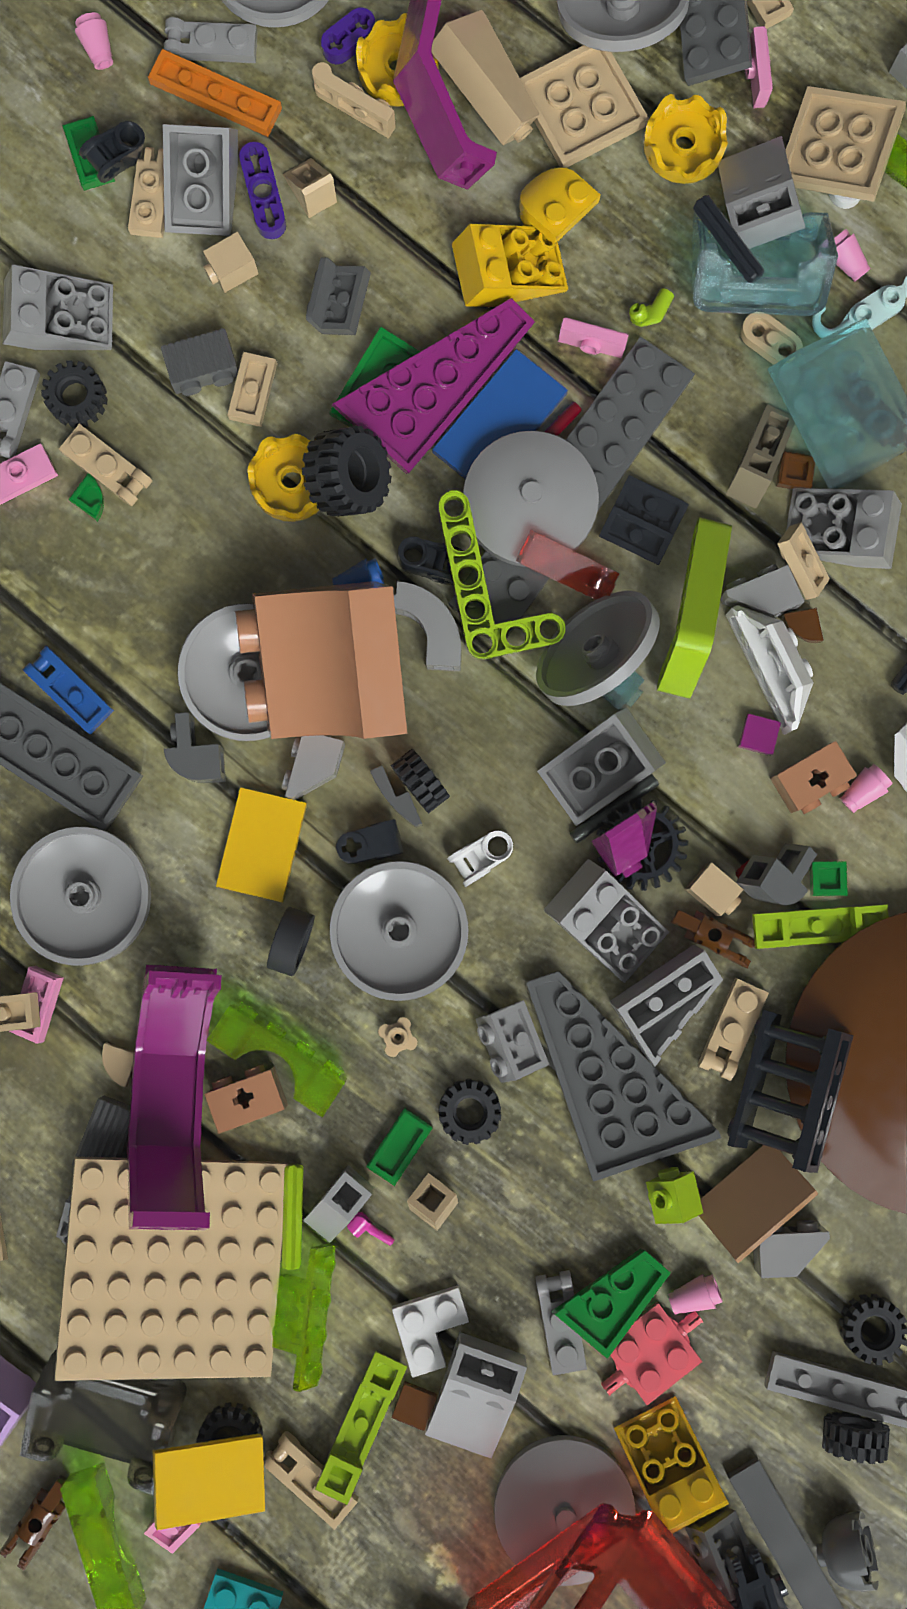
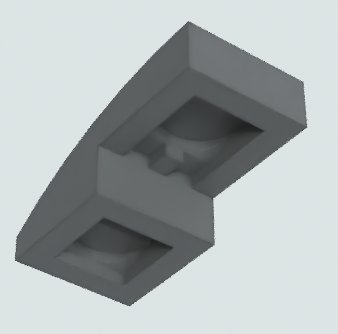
(401, 804)

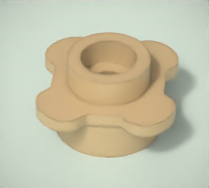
(394, 1046)

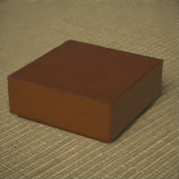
(795, 471)
(414, 1406)

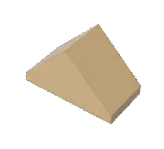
(312, 186)

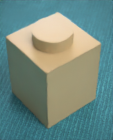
(229, 263)
(715, 890)
(432, 1201)

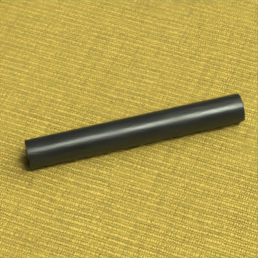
(631, 795)

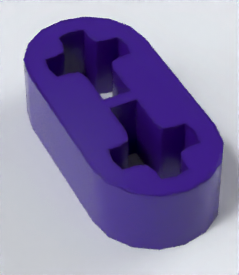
(346, 33)

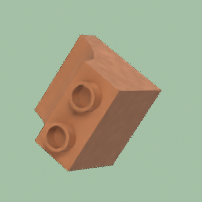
(325, 661)

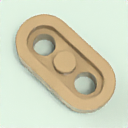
(773, 337)

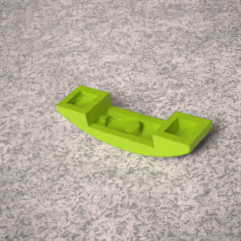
(813, 926)
(360, 1427)

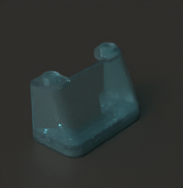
(794, 279)

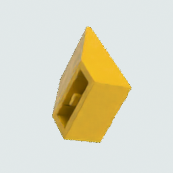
(506, 264)
(671, 1465)

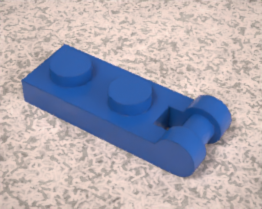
(69, 690)

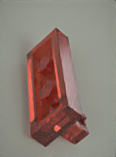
(567, 566)

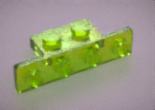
(303, 1316)

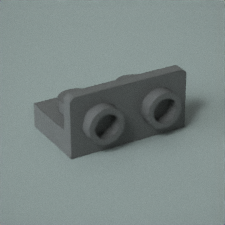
(713, 1541)

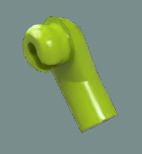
(654, 313)

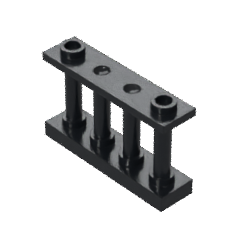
(823, 1082)

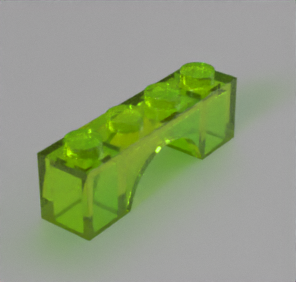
(315, 1081)
(90, 1509)

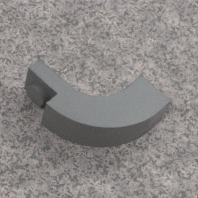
(437, 623)

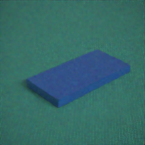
(511, 402)

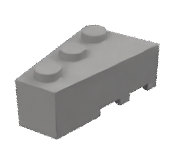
(666, 1000)

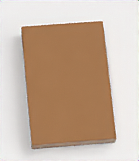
(755, 1201)

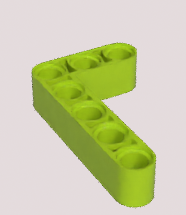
(478, 591)
(697, 609)

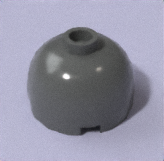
(848, 1552)

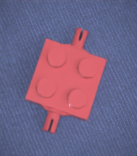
(654, 1353)

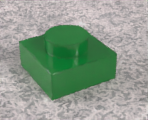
(828, 878)

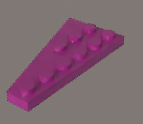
(427, 392)

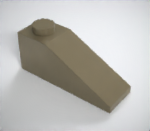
(761, 457)

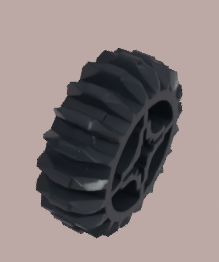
(669, 834)

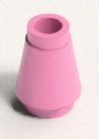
(94, 37)
(850, 255)
(866, 788)
(696, 1295)

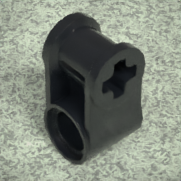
(109, 153)
(432, 560)
(377, 842)

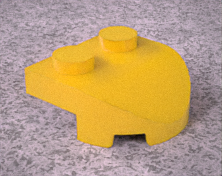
(556, 202)

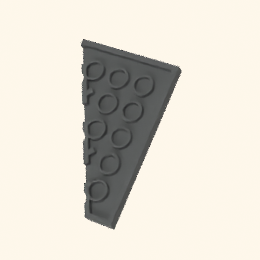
(613, 1093)

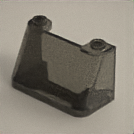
(104, 1418)

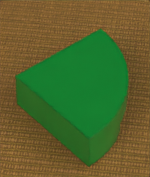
(89, 497)

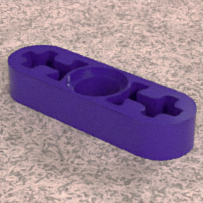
(252, 180)

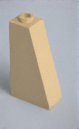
(485, 76)

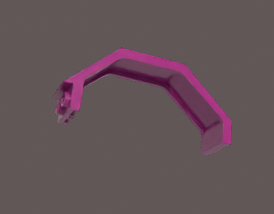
(429, 103)
(168, 1099)

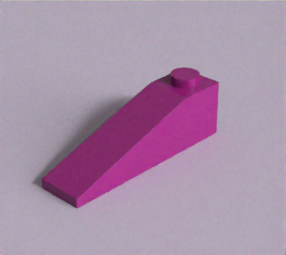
(627, 842)

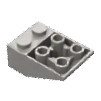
(761, 193)
(56, 311)
(849, 525)
(606, 920)
(477, 1395)

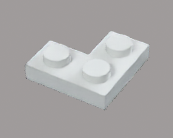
(421, 1320)

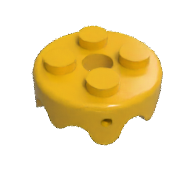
(375, 56)
(688, 119)
(265, 476)

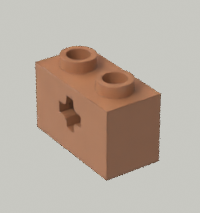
(830, 766)
(232, 1113)

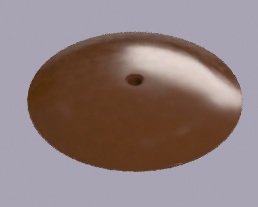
(864, 995)

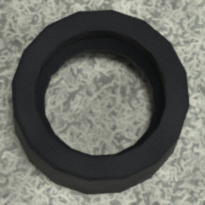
(290, 941)

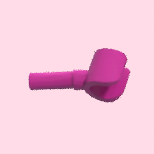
(362, 1223)

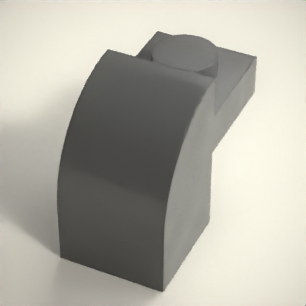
(190, 761)
(778, 878)

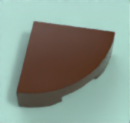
(804, 625)

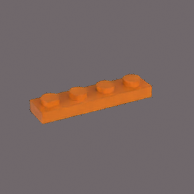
(215, 92)

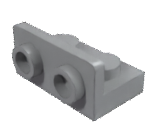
(511, 1042)

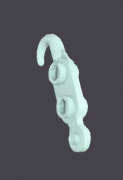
(875, 308)

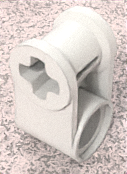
(479, 857)

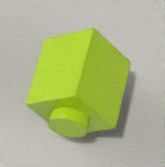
(674, 1196)

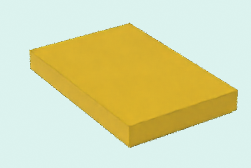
(261, 845)
(208, 1481)

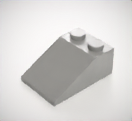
(199, 179)
(601, 766)

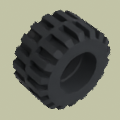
(346, 471)

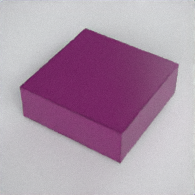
(759, 734)

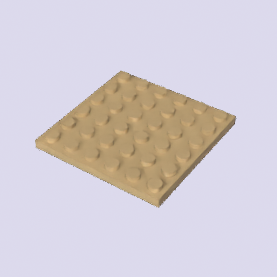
(171, 1297)

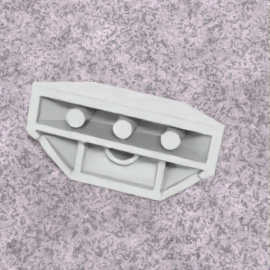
(775, 663)

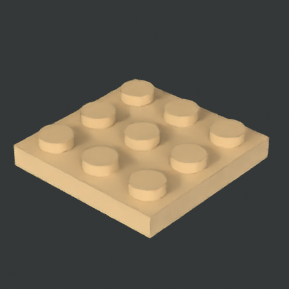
(583, 104)
(843, 142)

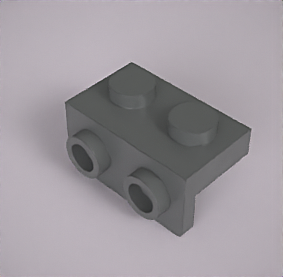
(337, 298)

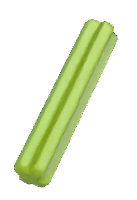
(292, 1217)

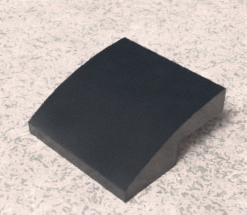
(643, 520)

